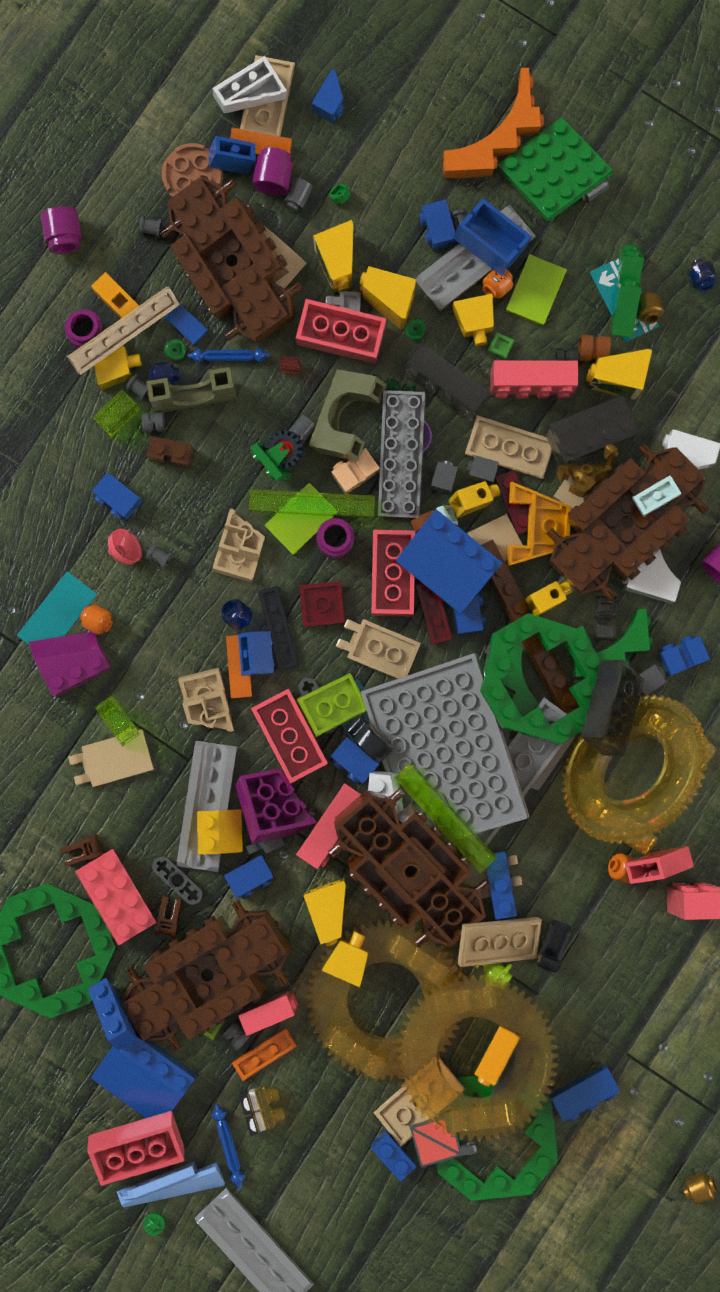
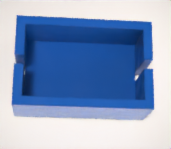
(492, 236)

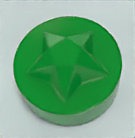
(339, 193)
(415, 328)
(174, 349)
(154, 1223)

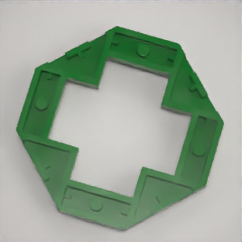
(500, 665)
(91, 969)
(499, 1183)

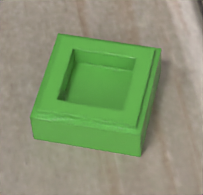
(501, 346)

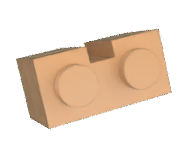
(354, 473)

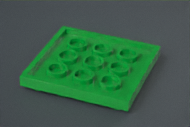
(555, 169)

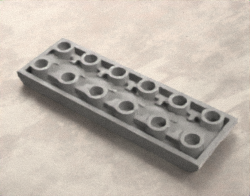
(459, 270)
(401, 454)
(207, 790)
(251, 1246)

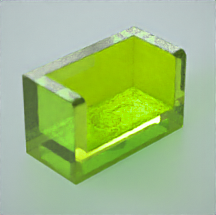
(116, 413)
(117, 720)

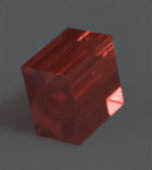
(289, 365)

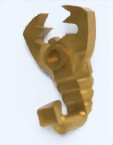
(586, 475)

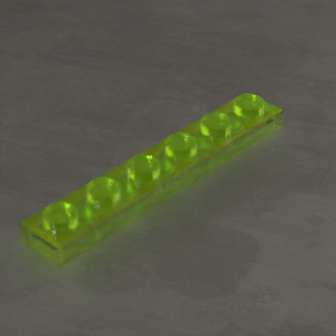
(311, 503)
(445, 818)

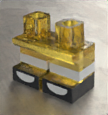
(258, 1109)

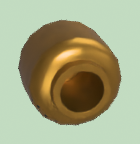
(649, 308)
(700, 1188)

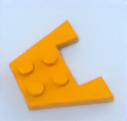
(543, 515)

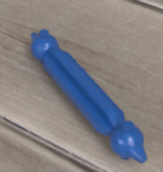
(228, 355)
(228, 1146)

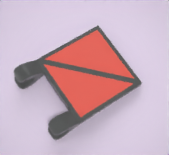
(435, 1146)

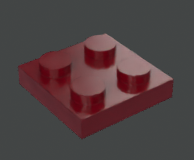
(322, 604)

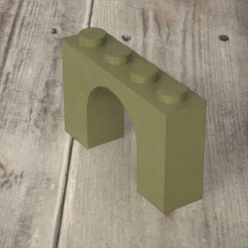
(344, 390)
(171, 397)

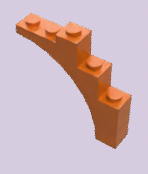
(481, 157)

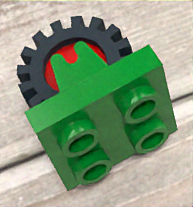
(281, 452)

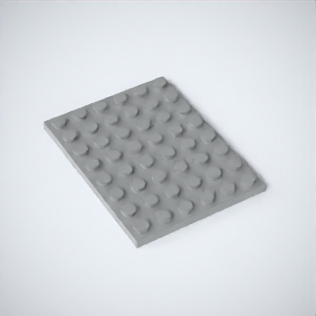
(452, 739)

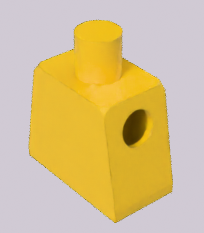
(475, 317)
(116, 368)
(473, 498)
(548, 597)
(348, 960)

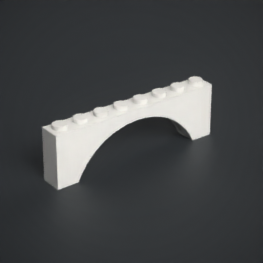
(656, 579)

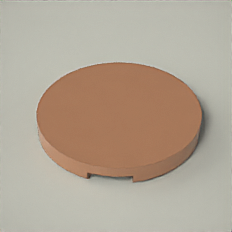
(186, 165)

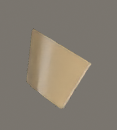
(294, 261)
(238, 549)
(206, 700)

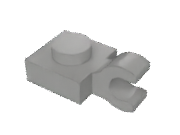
(347, 300)

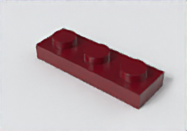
(517, 512)
(433, 615)

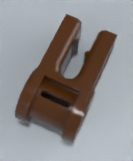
(90, 850)
(162, 919)

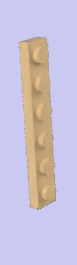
(123, 330)

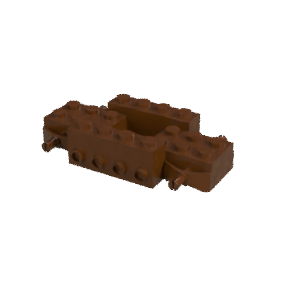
(212, 235)
(604, 543)
(389, 844)
(179, 993)

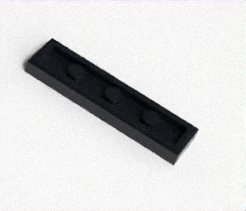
(279, 628)

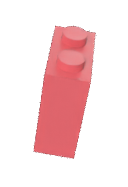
(659, 865)
(268, 1012)

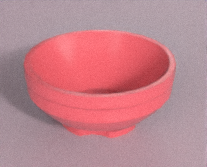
(126, 544)

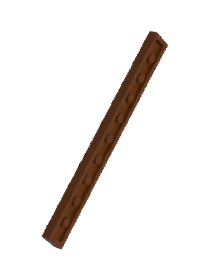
(543, 660)

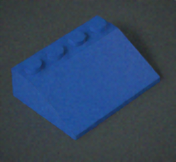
(448, 561)
(144, 1077)

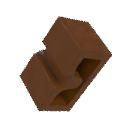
(163, 449)

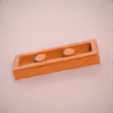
(262, 140)
(239, 685)
(264, 1054)

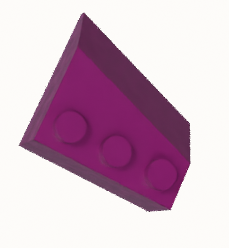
(69, 661)
(271, 806)

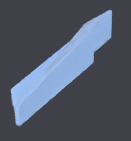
(173, 1183)

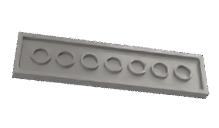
(529, 757)

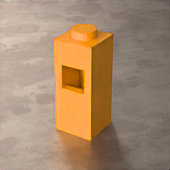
(113, 296)
(497, 1056)

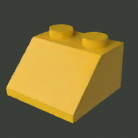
(219, 831)

